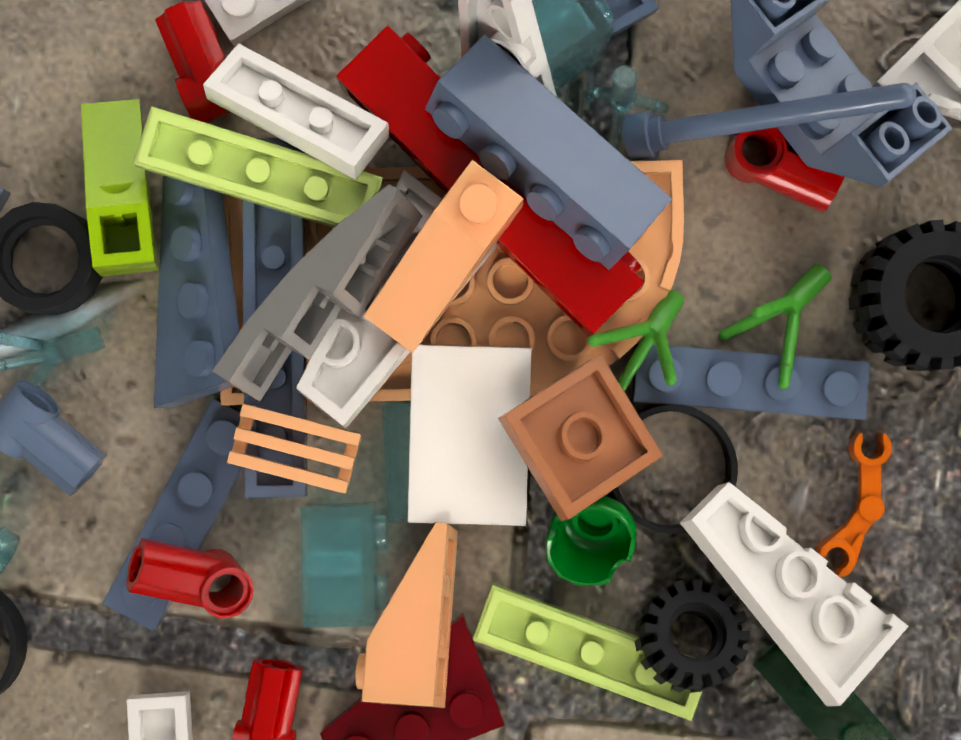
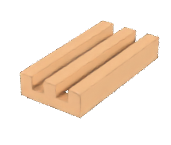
(245, 435)

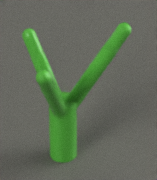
(790, 304)
(653, 332)

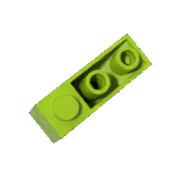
(117, 190)

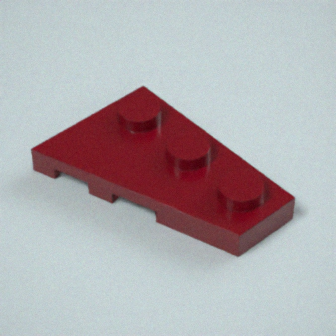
(467, 711)

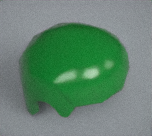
(591, 542)

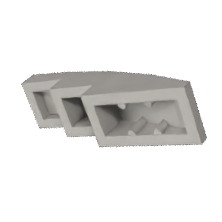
(332, 276)

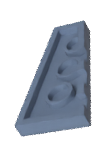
(194, 295)

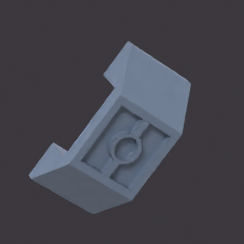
(790, 55)

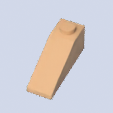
(444, 255)
(412, 638)

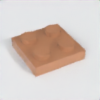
(580, 437)

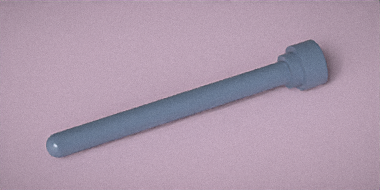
(649, 134)

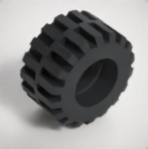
(882, 297)

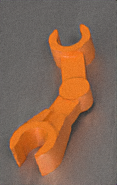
(867, 507)

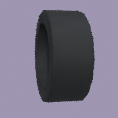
(85, 280)

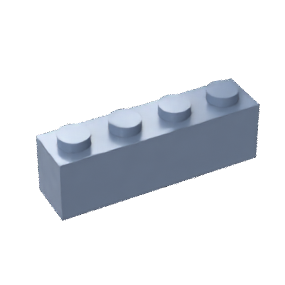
(545, 152)

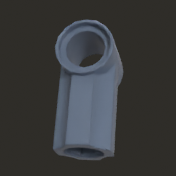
(36, 432)

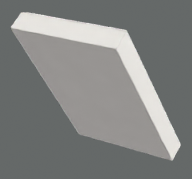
(459, 451)

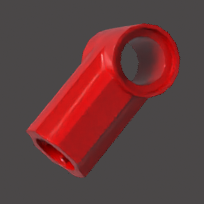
(195, 55)
(784, 170)
(186, 575)
(270, 701)

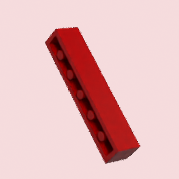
(395, 85)

